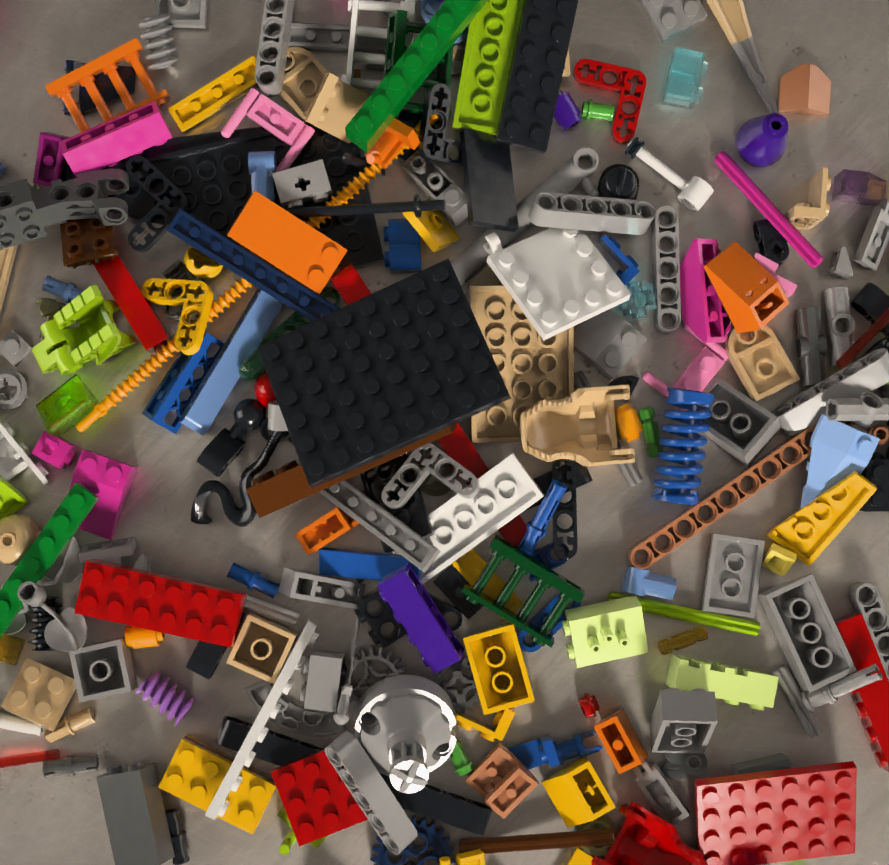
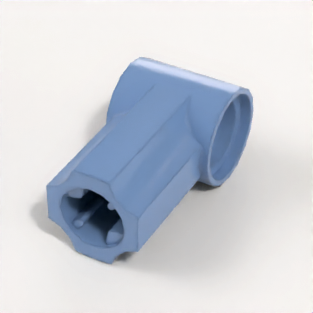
(261, 167)
(643, 583)

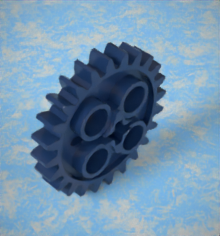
(432, 838)

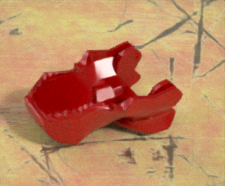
(648, 841)

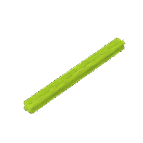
(694, 615)

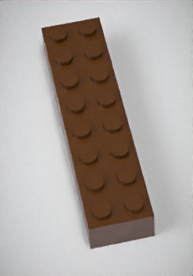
(290, 484)

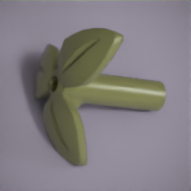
(48, 309)

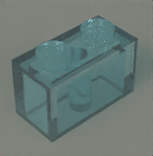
(684, 79)

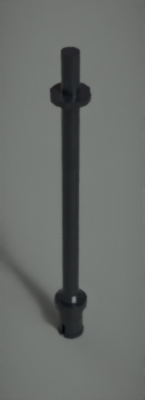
(415, 206)

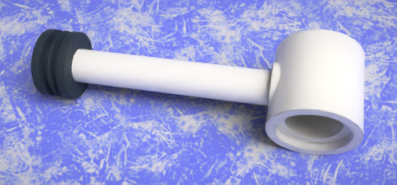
(693, 193)

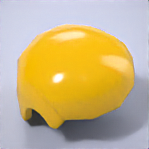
(201, 265)

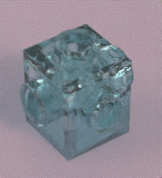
(645, 298)

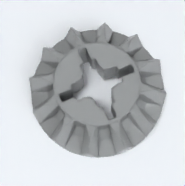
(17, 395)

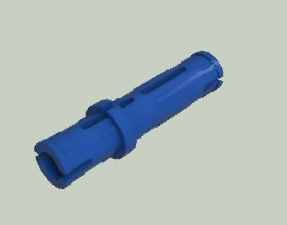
(539, 523)

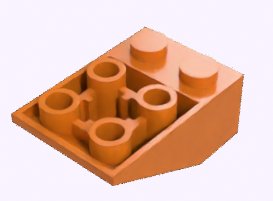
(745, 288)

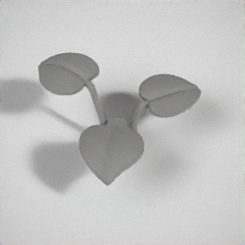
(68, 629)

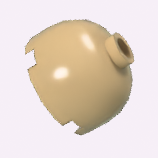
(16, 537)

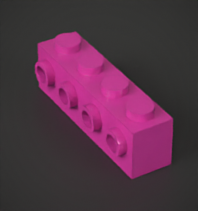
(116, 139)

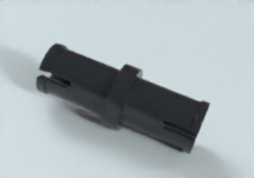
(177, 836)

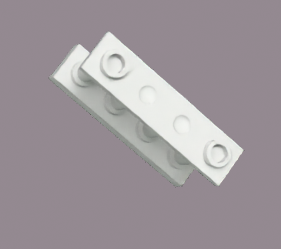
(374, 32)

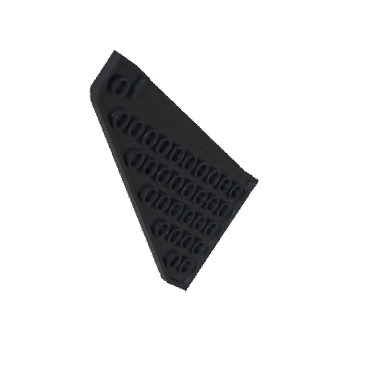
(218, 183)

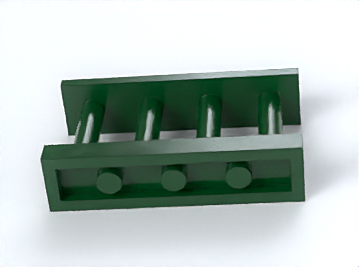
(395, 47)
(546, 578)

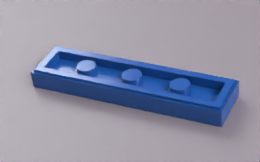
(360, 564)

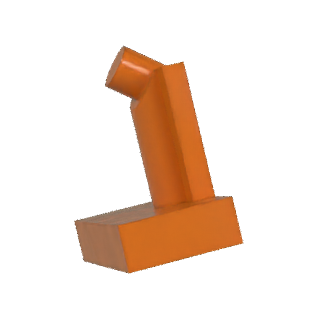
(391, 142)

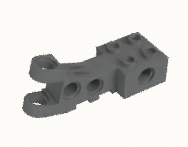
(29, 210)

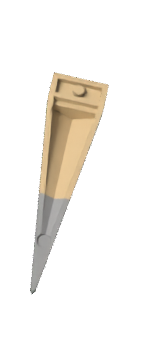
(734, 22)

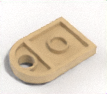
(301, 80)
(760, 363)

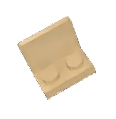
(335, 106)
(812, 213)

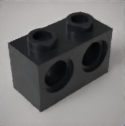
(377, 619)

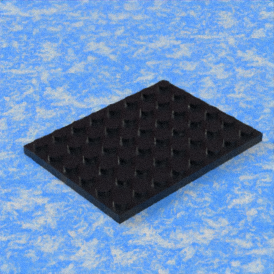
(382, 373)

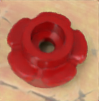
(589, 705)

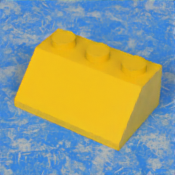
(498, 668)

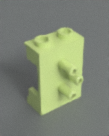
(605, 631)

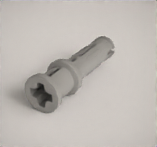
(831, 691)

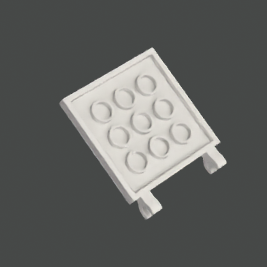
(556, 278)

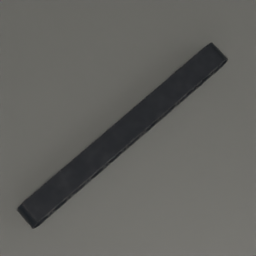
(429, 801)

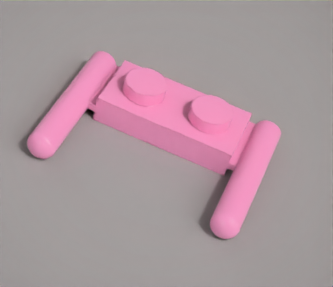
(273, 119)
(698, 372)

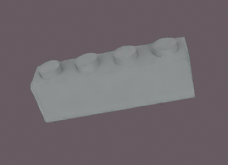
(806, 632)

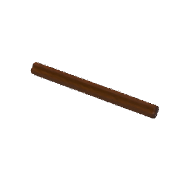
(539, 841)

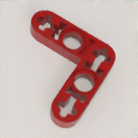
(620, 86)

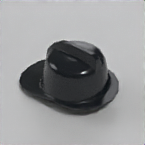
(618, 182)

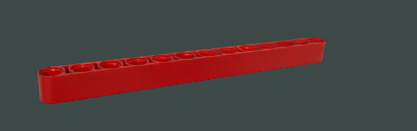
(456, 444)

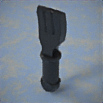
(350, 159)

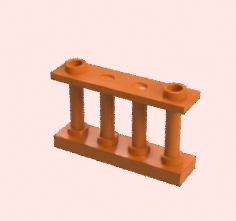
(107, 64)

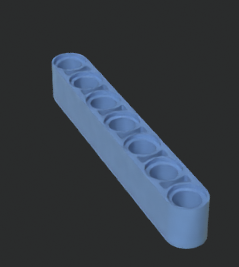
(224, 370)

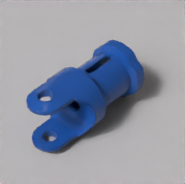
(574, 747)

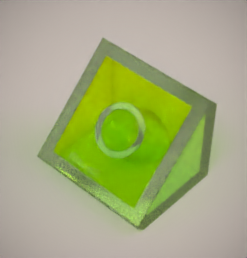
(66, 406)

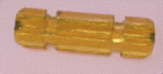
(682, 640)

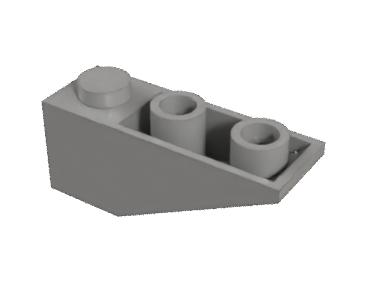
(437, 187)

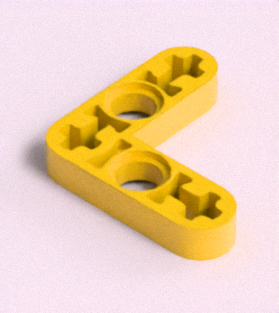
(190, 304)

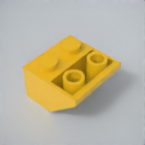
(578, 793)

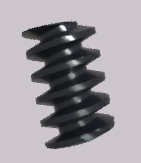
(41, 622)

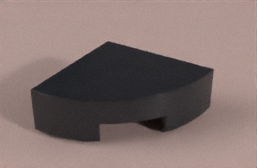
(626, 380)

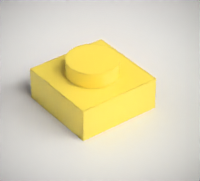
(778, 559)

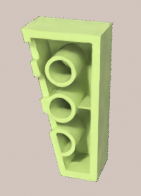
(727, 681)

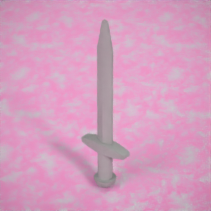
(345, 693)

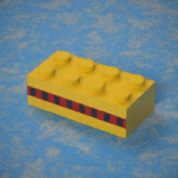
(198, 773)

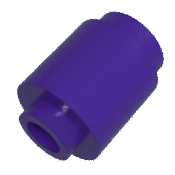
(566, 111)

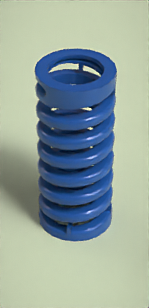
(681, 489)

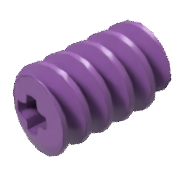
(165, 696)

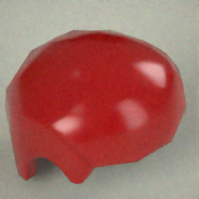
(263, 390)

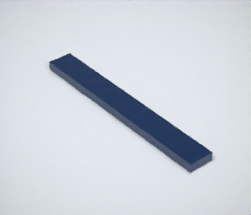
(249, 266)

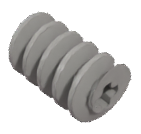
(158, 41)

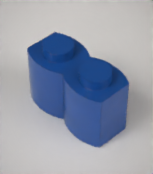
(404, 247)

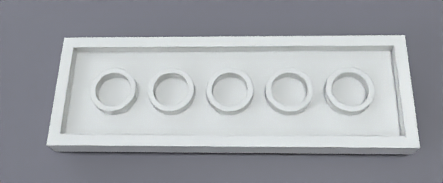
(466, 522)

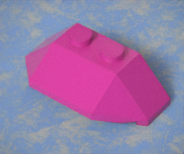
(699, 300)

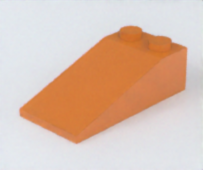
(287, 242)

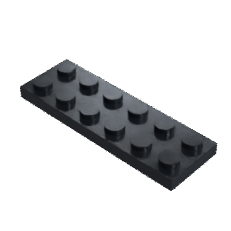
(536, 73)

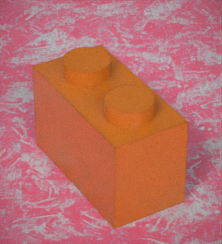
(621, 741)

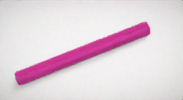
(768, 209)

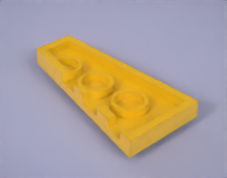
(821, 520)

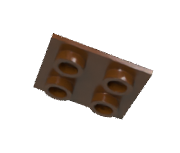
(87, 241)

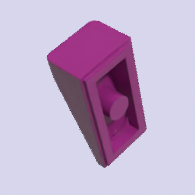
(49, 159)

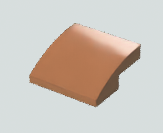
(501, 780)

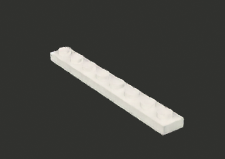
(258, 730)

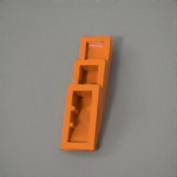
(325, 530)

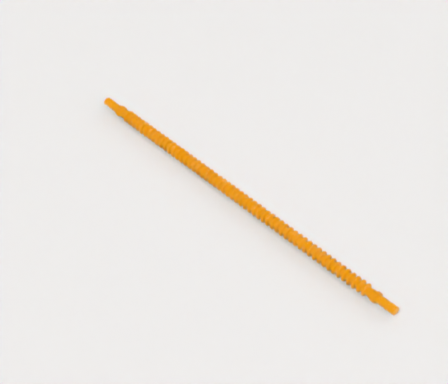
(150, 365)

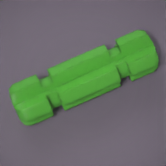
(651, 431)

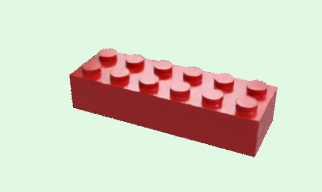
(160, 602)

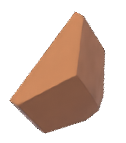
(804, 91)

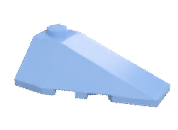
(835, 454)

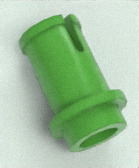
(597, 110)
(460, 760)

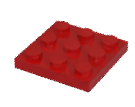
(315, 798)

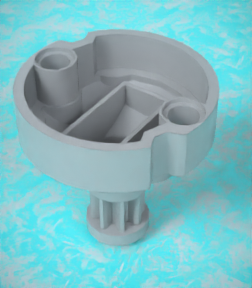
(407, 729)

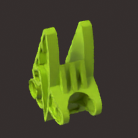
(92, 339)

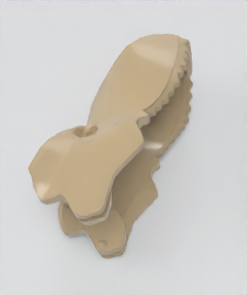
(576, 427)

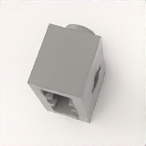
(289, 184)

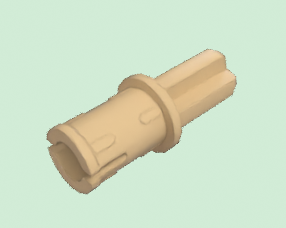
(71, 724)

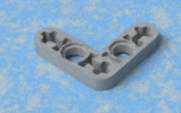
(430, 466)

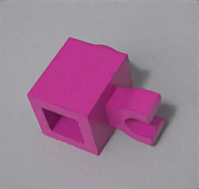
(55, 450)

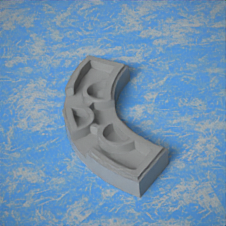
(294, 717)

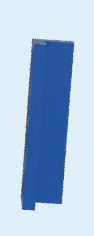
(176, 380)

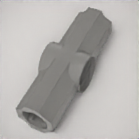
(838, 308)
(859, 410)

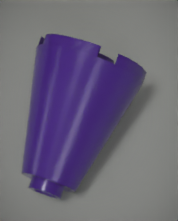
(763, 140)

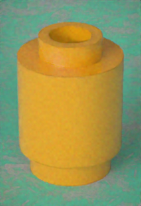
(627, 422)
(142, 637)

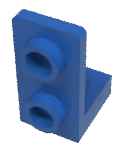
(626, 262)
(536, 752)

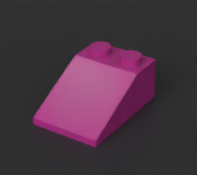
(111, 483)

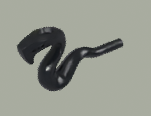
(238, 516)

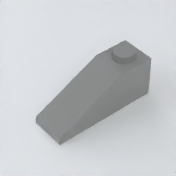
(320, 588)

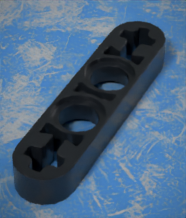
(565, 508)

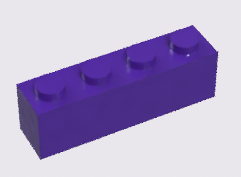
(420, 618)

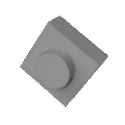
(14, 347)

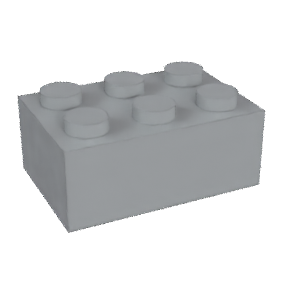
(683, 721)

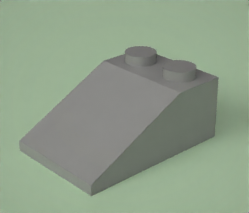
(607, 342)
(739, 422)

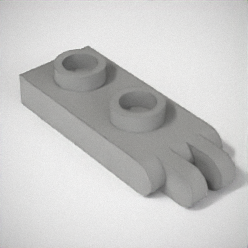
(874, 237)
(660, 793)

